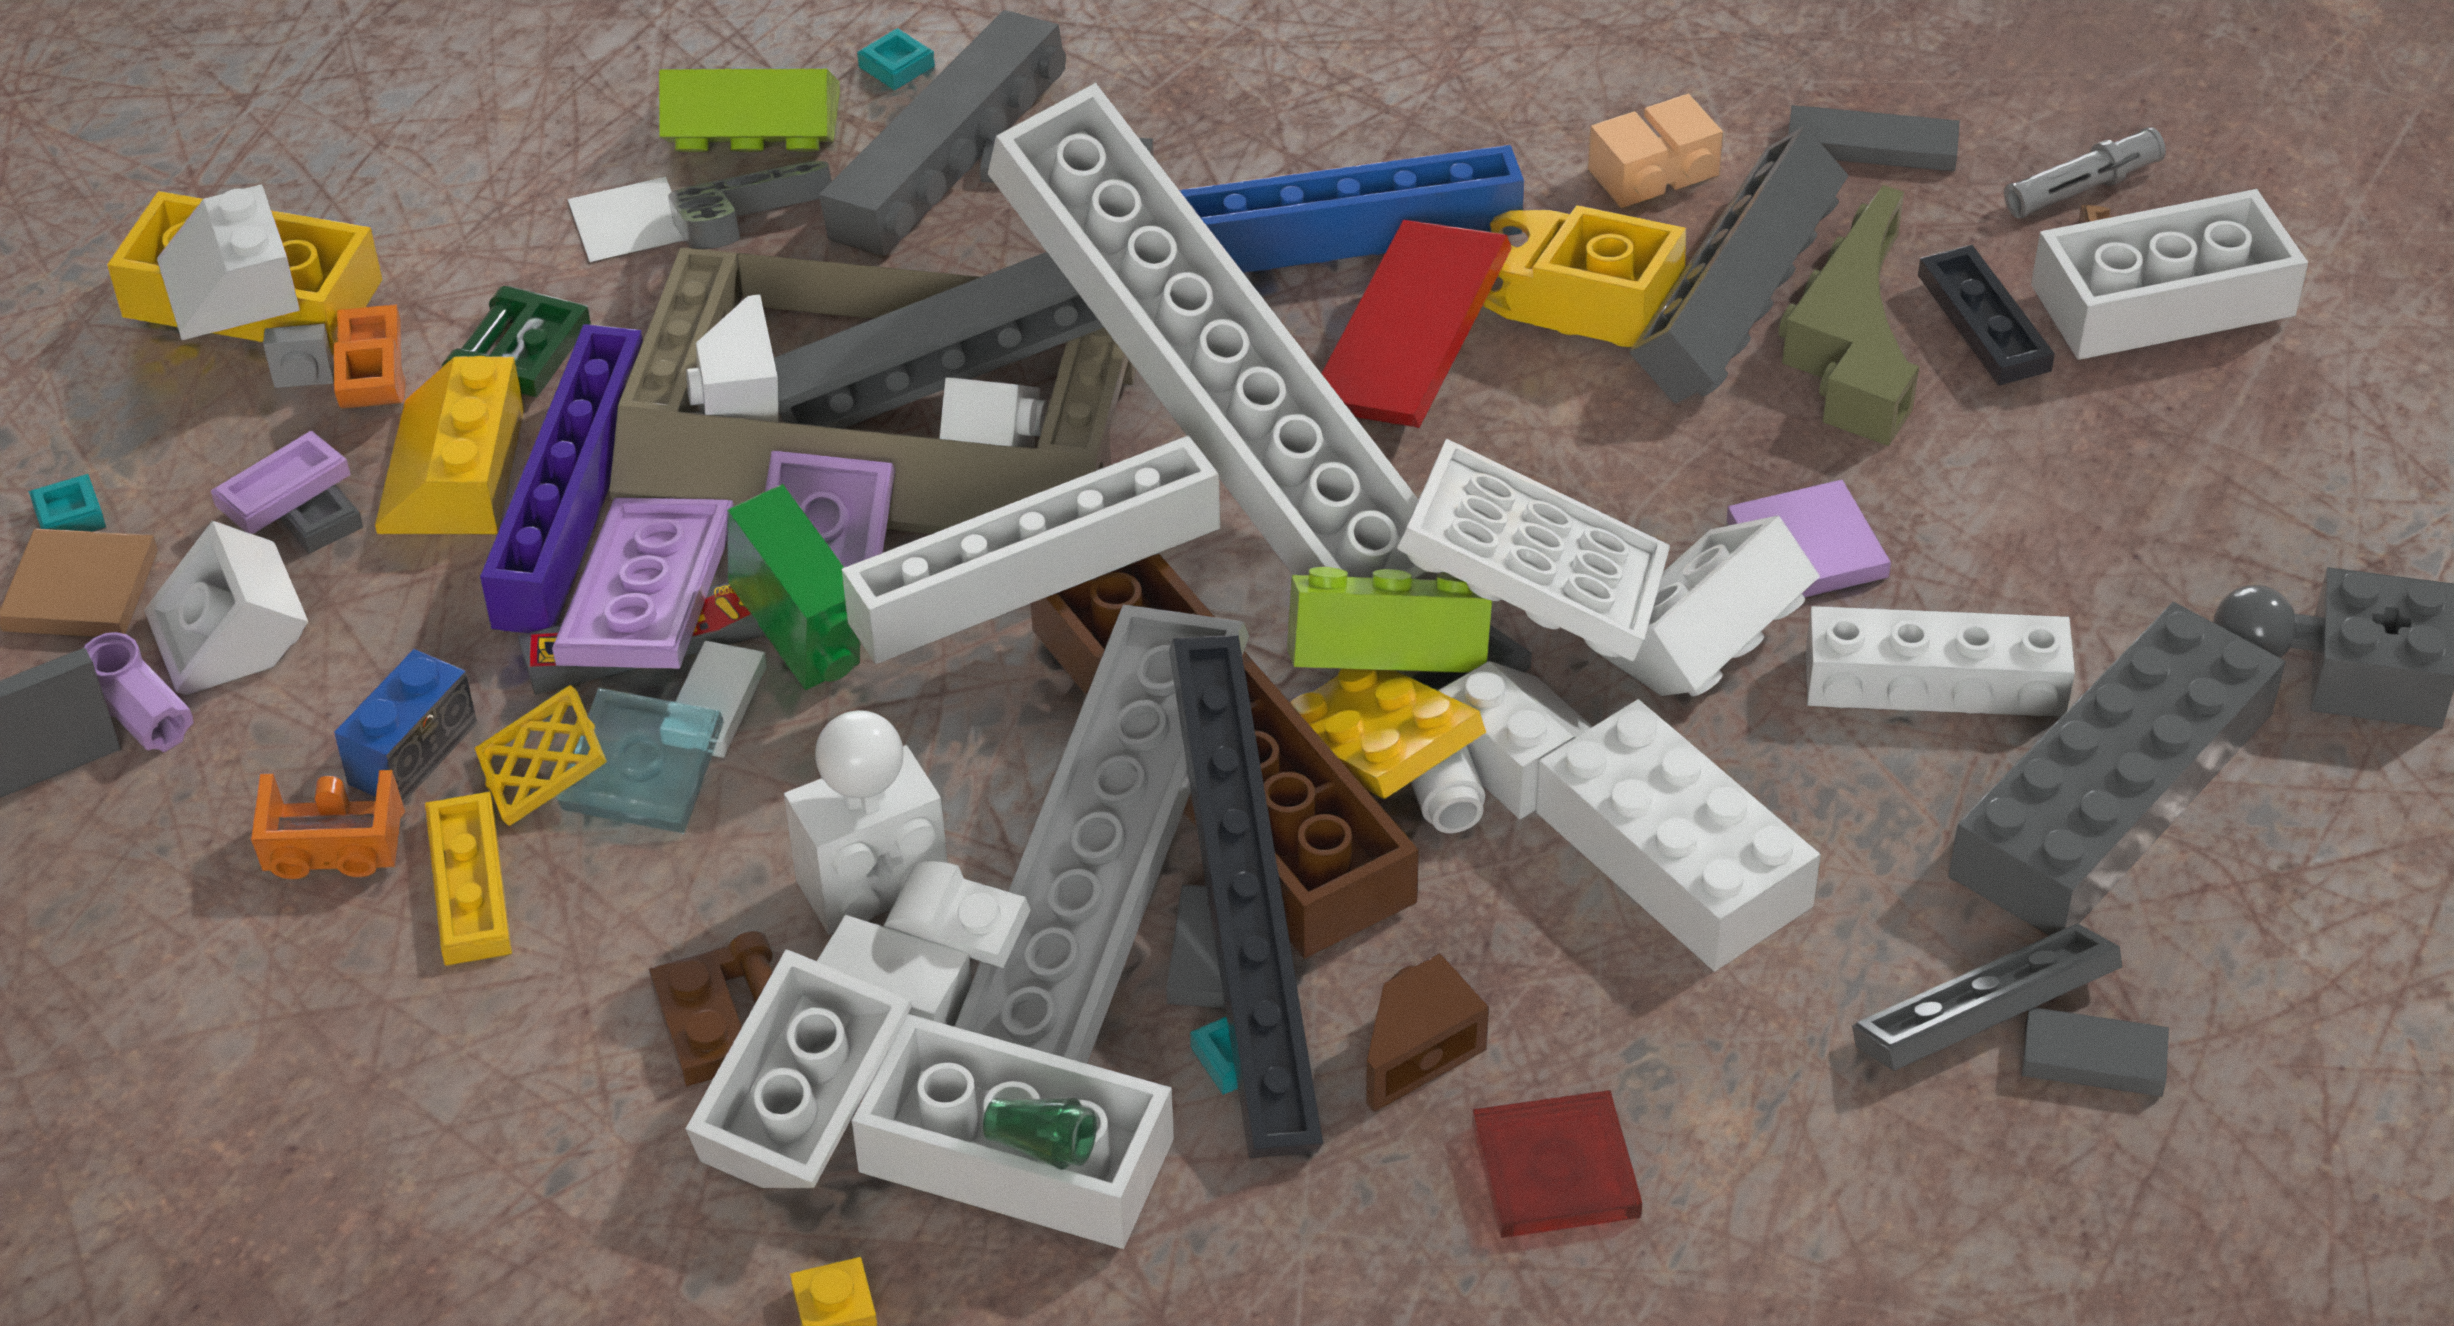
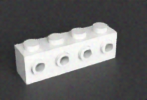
(1867, 663)

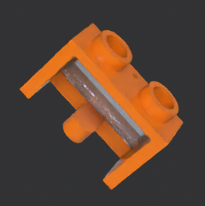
(327, 833)

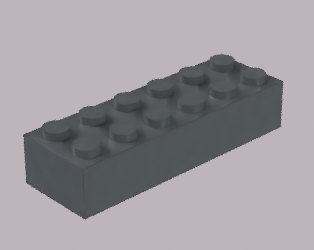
(2115, 770)

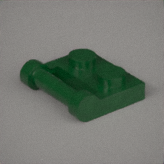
(538, 339)

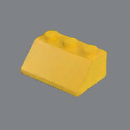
(454, 451)

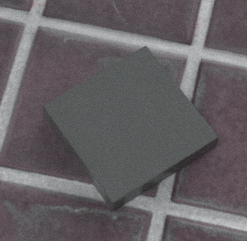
(52, 721)

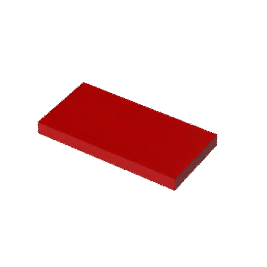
(1414, 320)

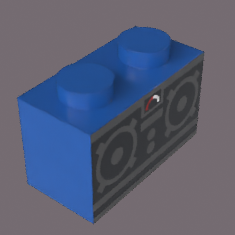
(407, 724)

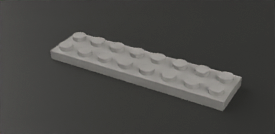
(1096, 845)

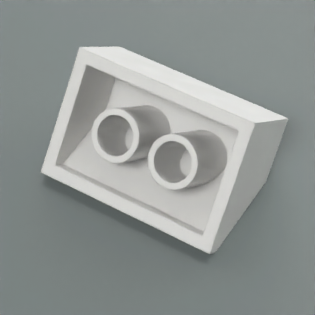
(1718, 604)
(795, 1074)

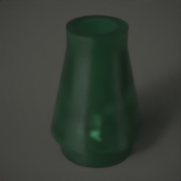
(1045, 1129)

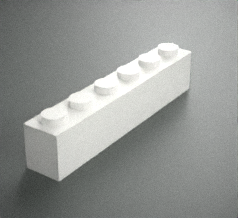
(1031, 549)

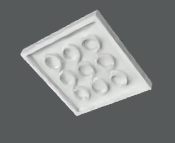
(1536, 551)

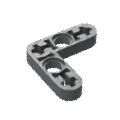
(708, 211)

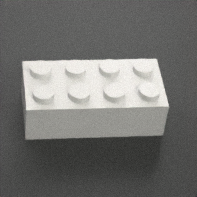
(2168, 274)
(1677, 834)
(927, 1133)

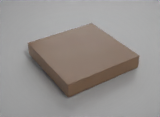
(77, 583)

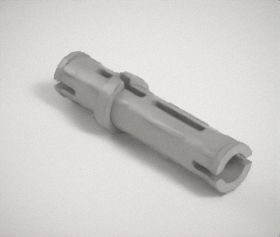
(2103, 165)

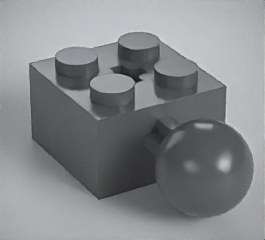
(2374, 641)

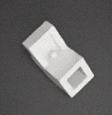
(958, 912)

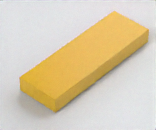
(467, 878)

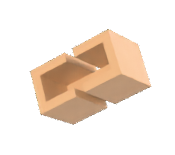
(1639, 165)

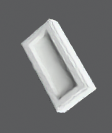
(724, 681)

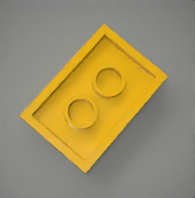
(1387, 725)

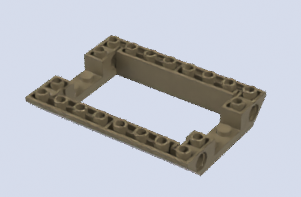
(937, 482)

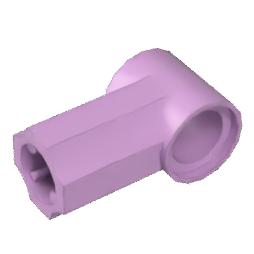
(137, 693)

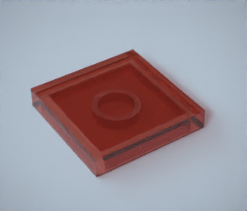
(1556, 1164)

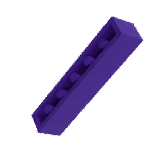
(560, 486)

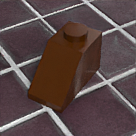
(1422, 1030)

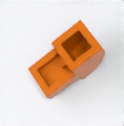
(368, 357)

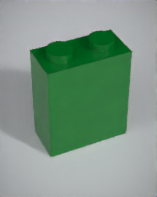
(791, 586)

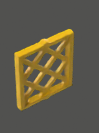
(560, 778)

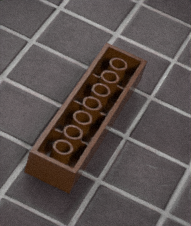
(1333, 843)

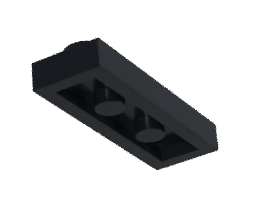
(1986, 315)

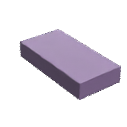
(280, 482)

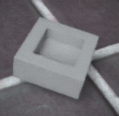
(299, 355)

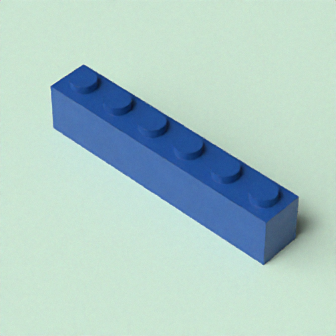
(1357, 207)

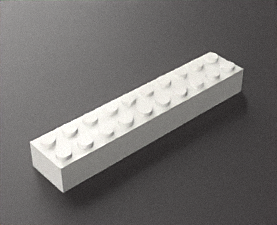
(1204, 339)

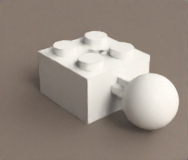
(862, 820)

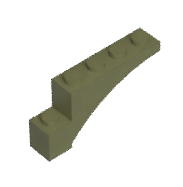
(1844, 331)

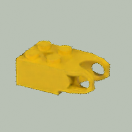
(1588, 272)

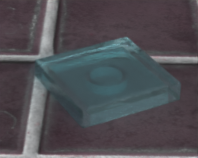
(653, 758)

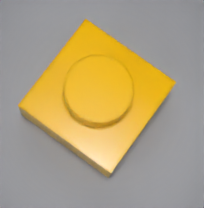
(834, 1295)

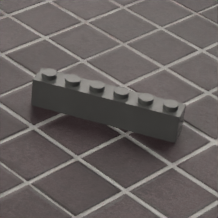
(942, 132)
(1740, 267)
(936, 338)

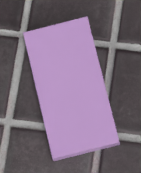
(644, 584)

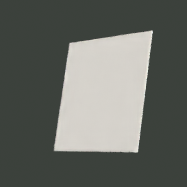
(625, 219)

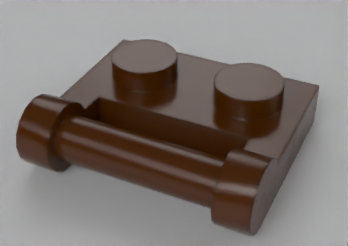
(699, 1005)

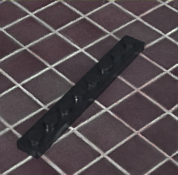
(1245, 898)

